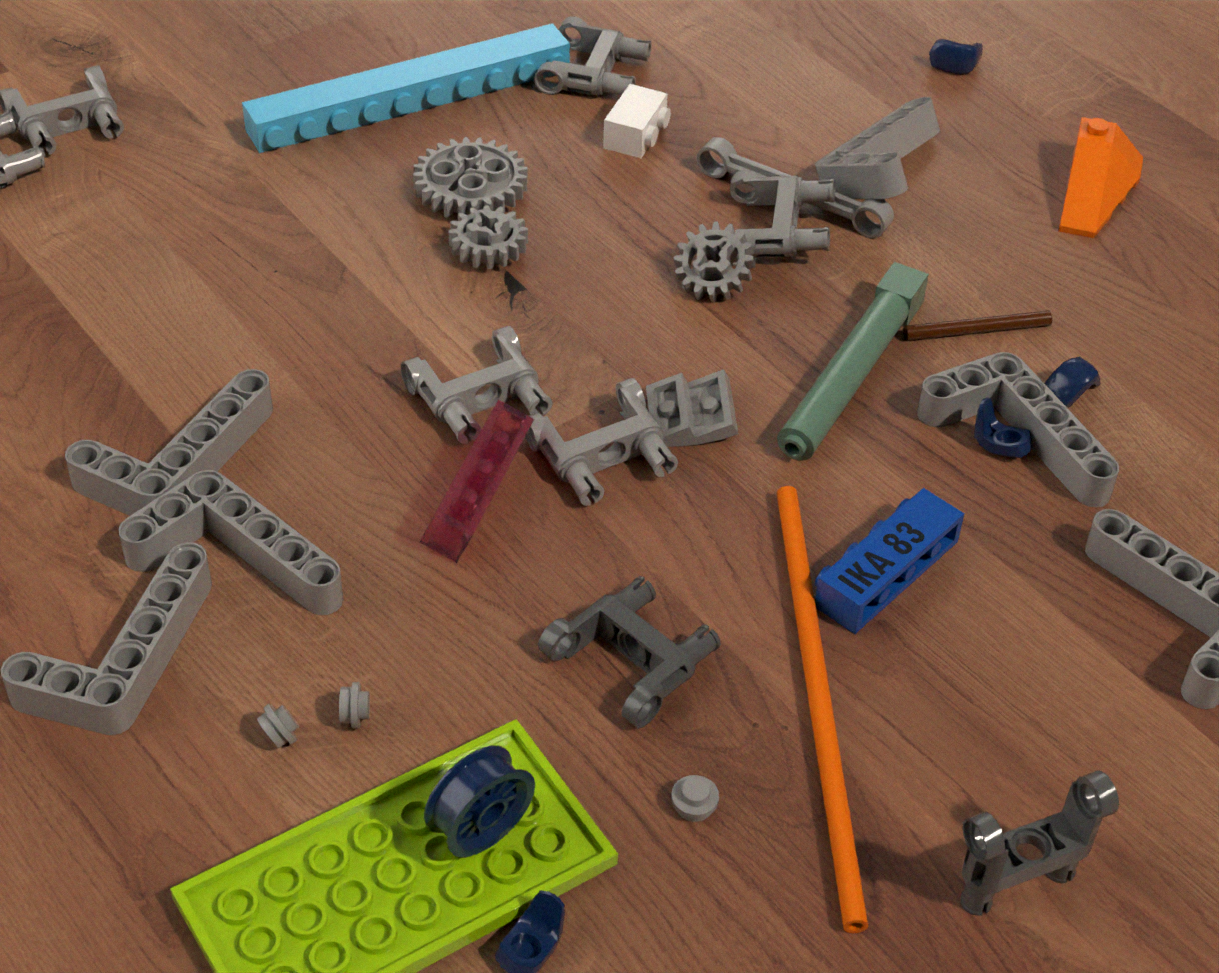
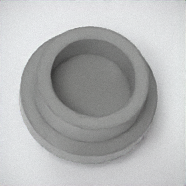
(353, 705)
(278, 725)
(695, 797)

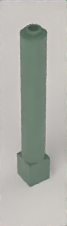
(894, 305)

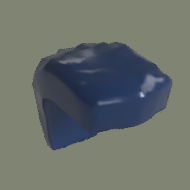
(954, 56)
(1072, 380)
(998, 437)
(533, 936)

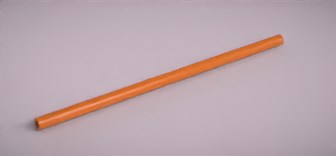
(822, 716)

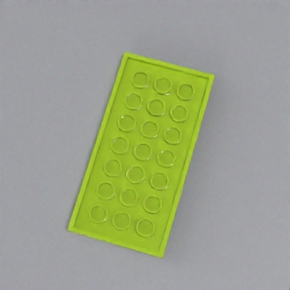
(382, 889)

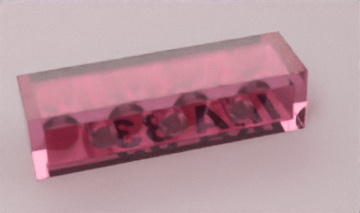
(477, 481)

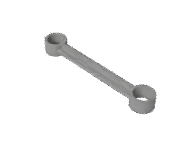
(842, 206)

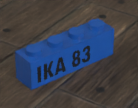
(887, 560)

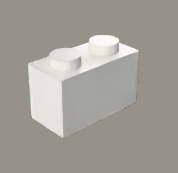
(636, 121)

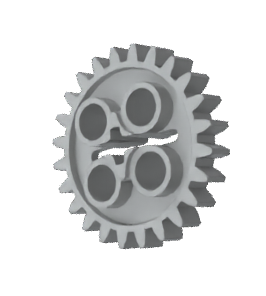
(469, 177)

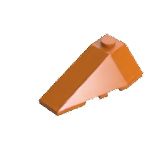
(1099, 178)

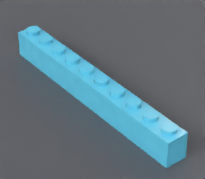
(401, 88)

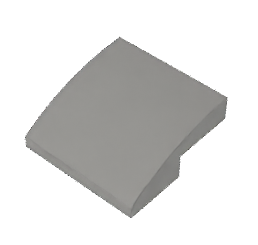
(693, 410)

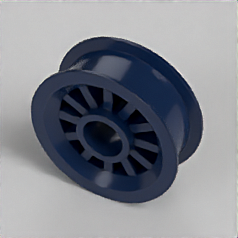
(479, 801)

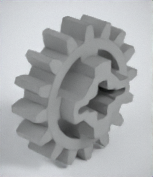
(488, 237)
(713, 268)

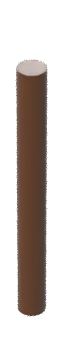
(977, 325)

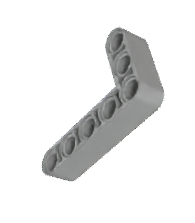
(871, 161)
(1025, 404)
(201, 445)
(249, 529)
(1172, 581)
(114, 694)

